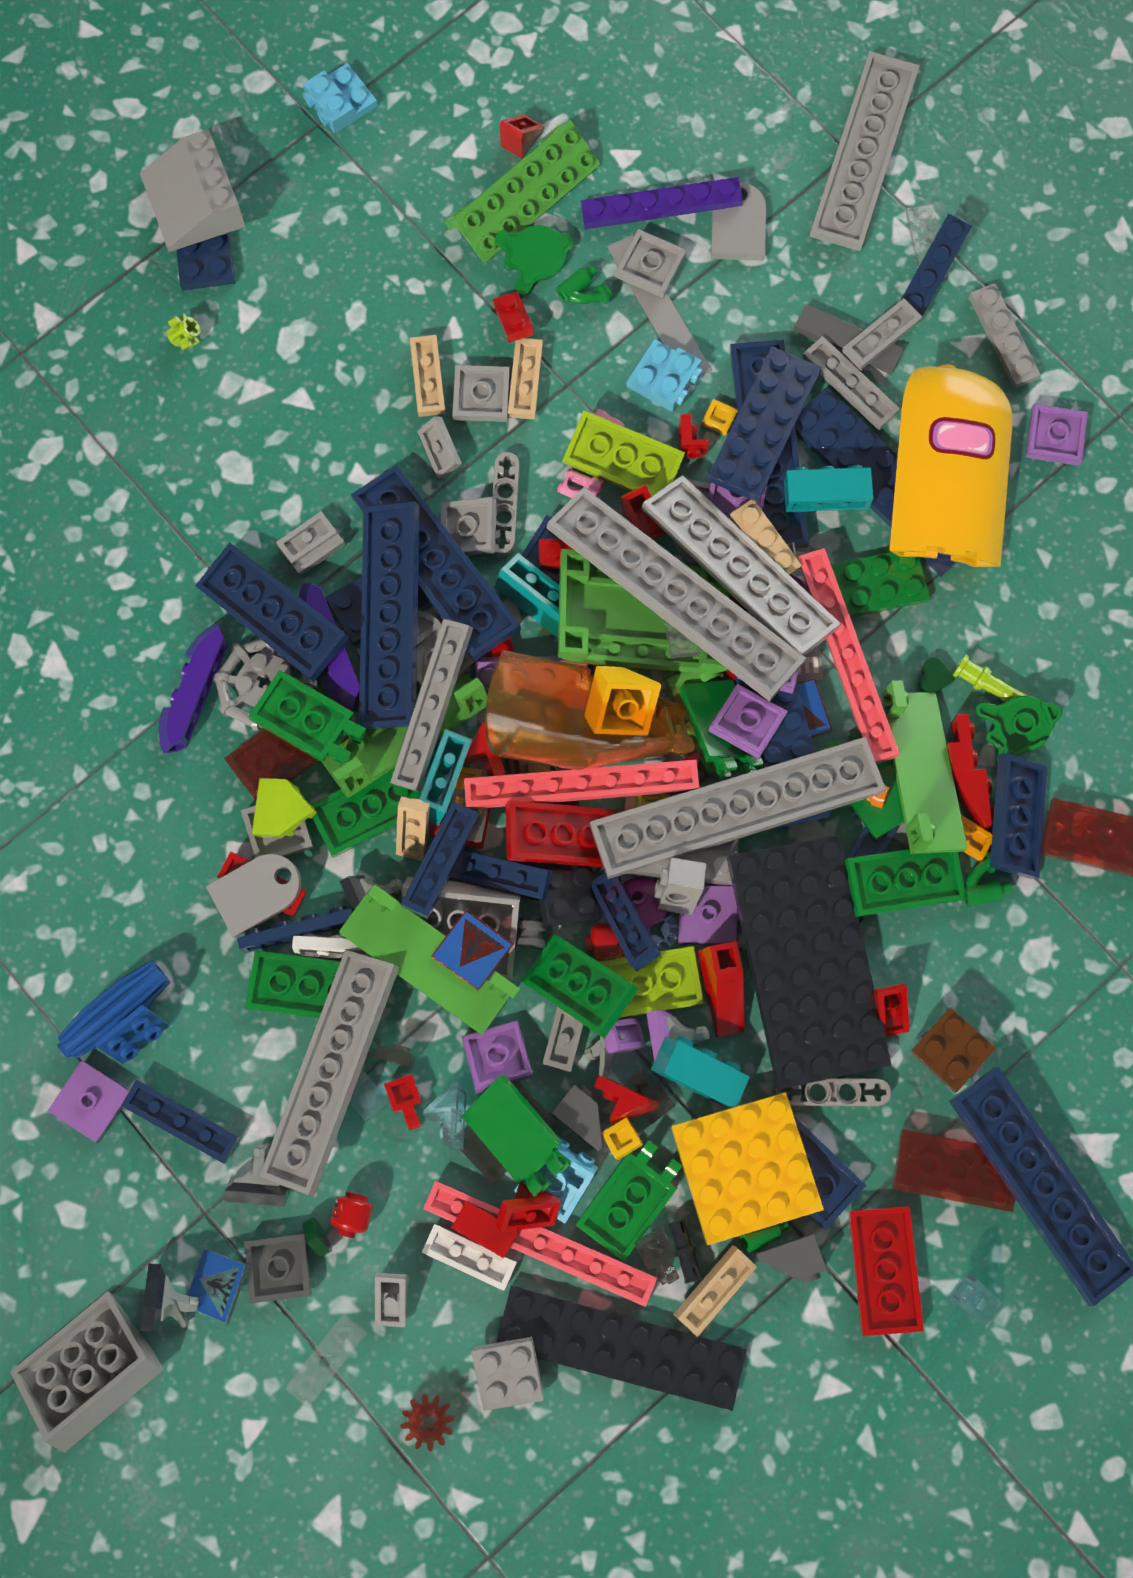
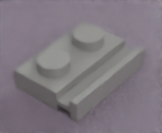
(310, 543)

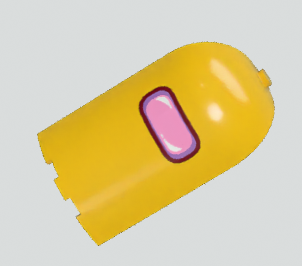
(952, 467)

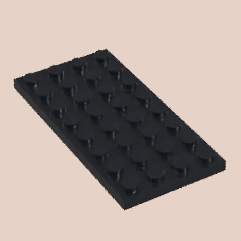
(808, 962)

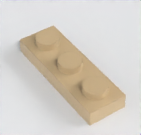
(427, 375)
(525, 378)
(761, 531)
(412, 828)
(715, 1290)

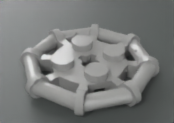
(249, 679)

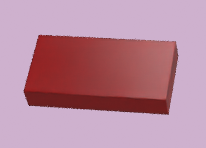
(482, 1229)

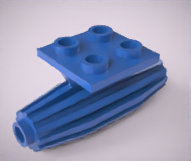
(119, 1017)

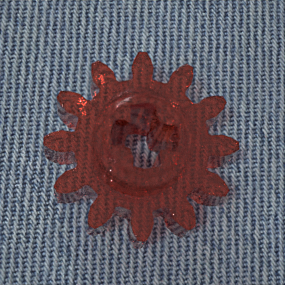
(426, 1434)

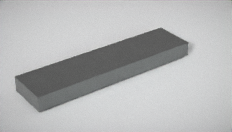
(839, 333)

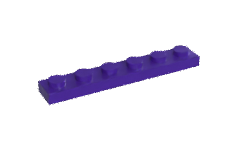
(661, 203)

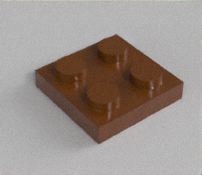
(952, 1050)

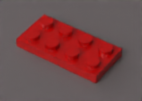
(552, 833)
(885, 1271)

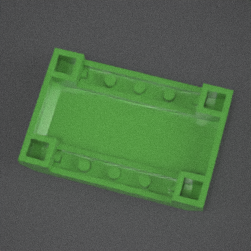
(612, 627)

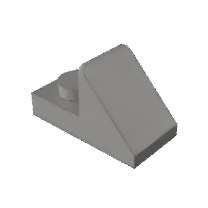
(391, 1299)

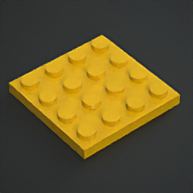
(746, 1168)

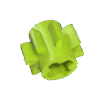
(183, 331)

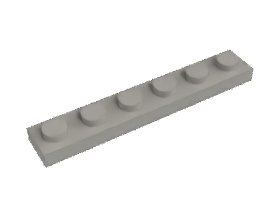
(431, 705)

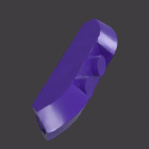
(341, 678)
(187, 701)

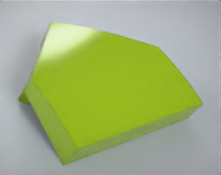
(279, 808)

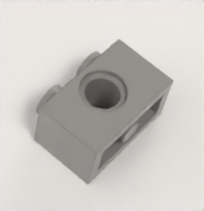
(680, 886)

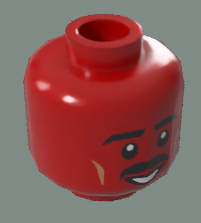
(603, 943)
(351, 1214)

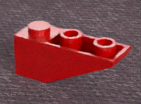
(724, 987)

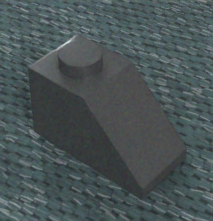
(581, 1115)
(795, 1258)

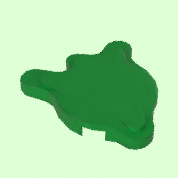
(535, 253)
(1019, 723)

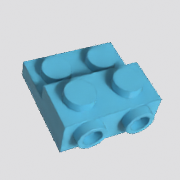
(338, 97)
(665, 375)
(572, 1182)

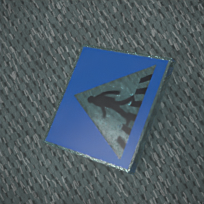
(217, 1284)

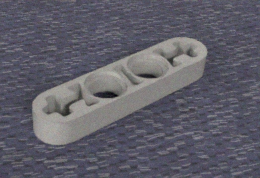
(506, 504)
(832, 1095)

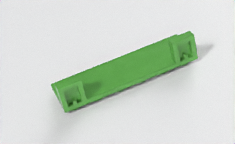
(525, 190)
(382, 747)
(923, 772)
(407, 941)

